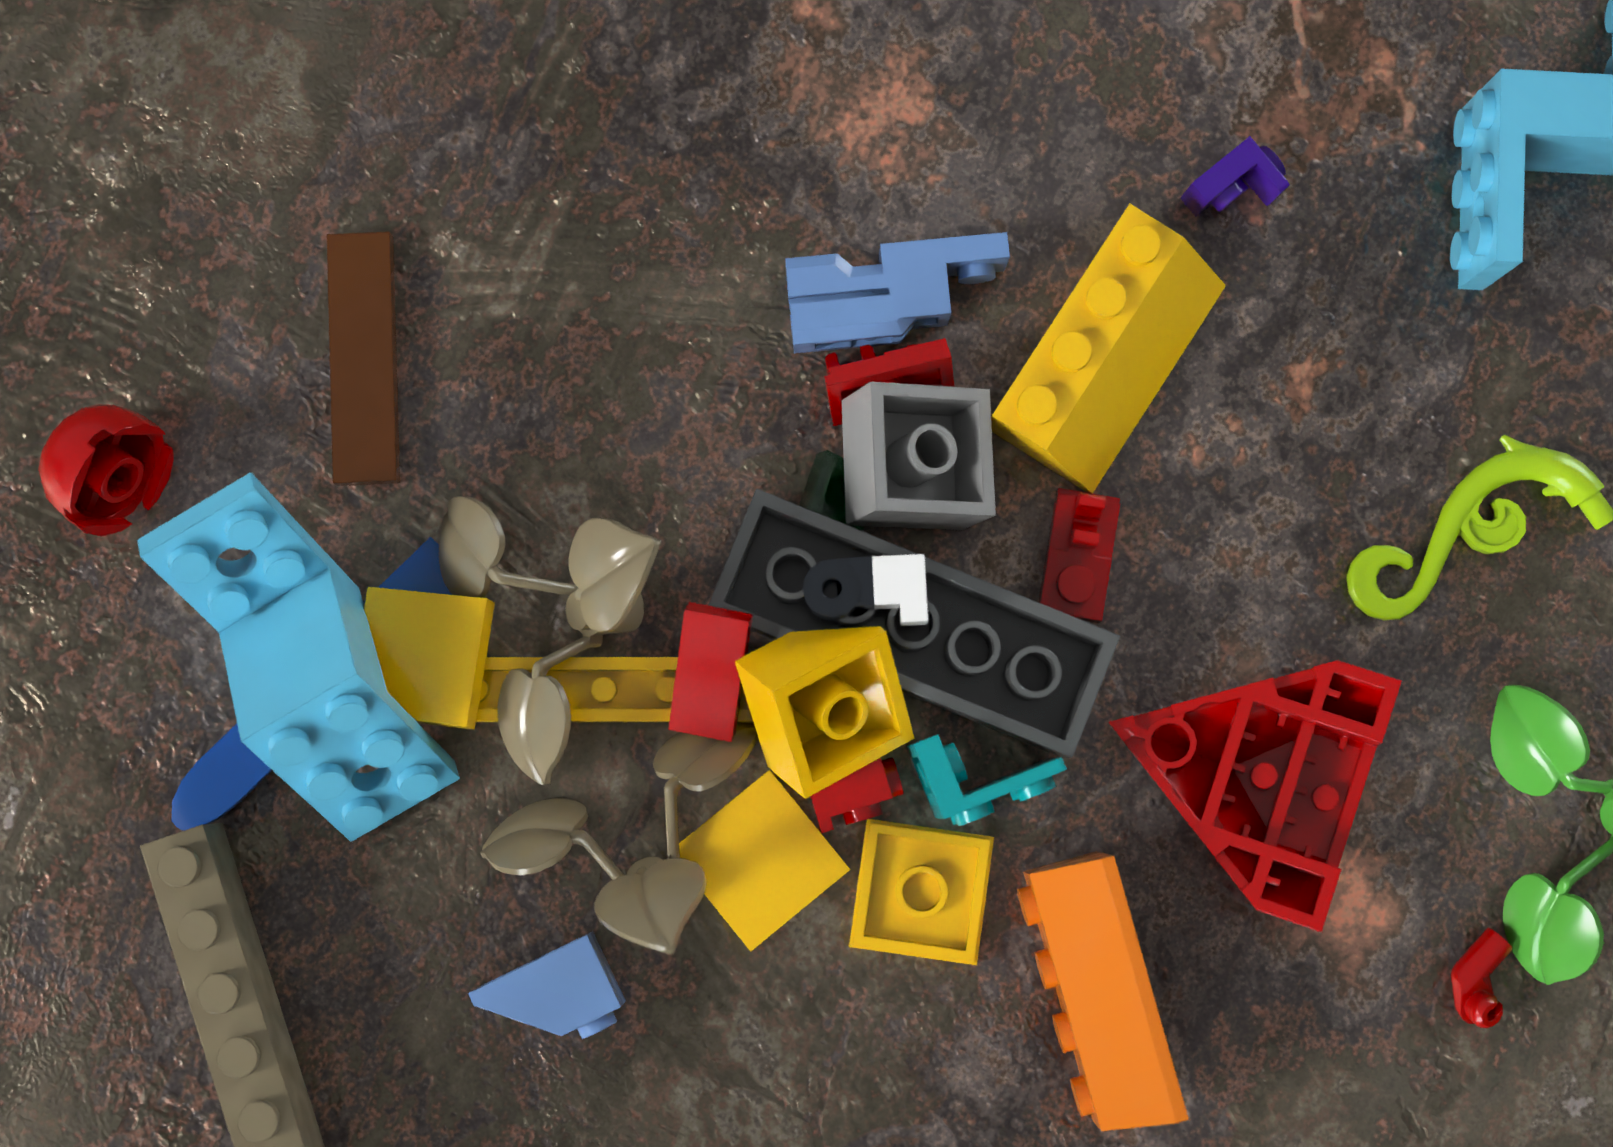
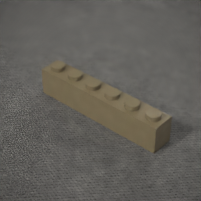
(230, 989)

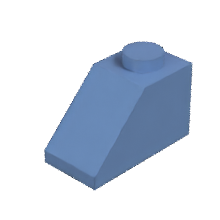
(558, 990)

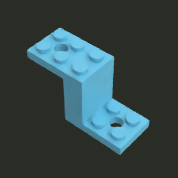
(1515, 127)
(299, 658)

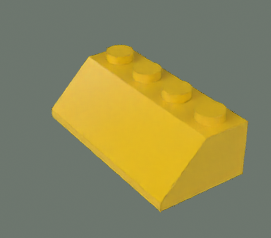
(1108, 350)

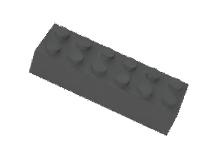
(977, 657)

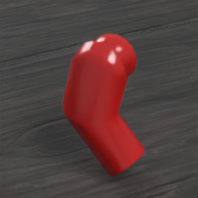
(1472, 980)

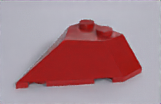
(1271, 777)

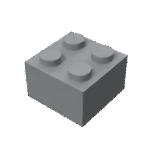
(918, 456)

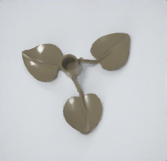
(608, 573)
(656, 894)

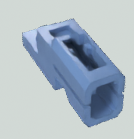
(882, 302)

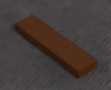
(363, 359)

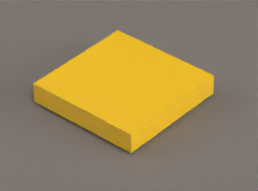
(431, 651)
(762, 860)
(921, 891)

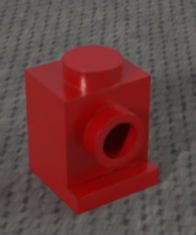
(858, 794)

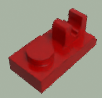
(915, 364)
(1079, 554)

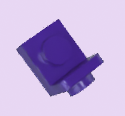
(1224, 181)

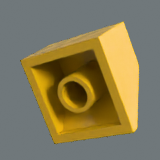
(825, 703)

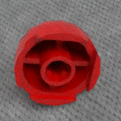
(104, 466)

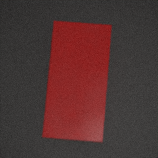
(706, 673)

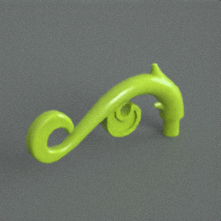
(1460, 516)

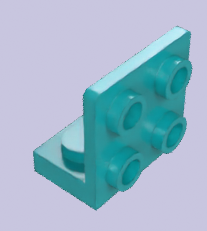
(942, 769)

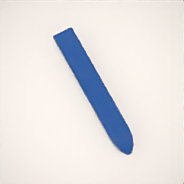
(230, 767)

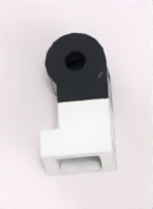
(864, 583)

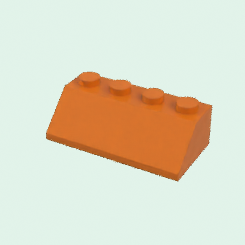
(1103, 993)

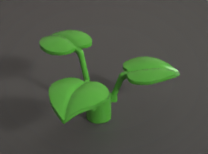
(1535, 749)

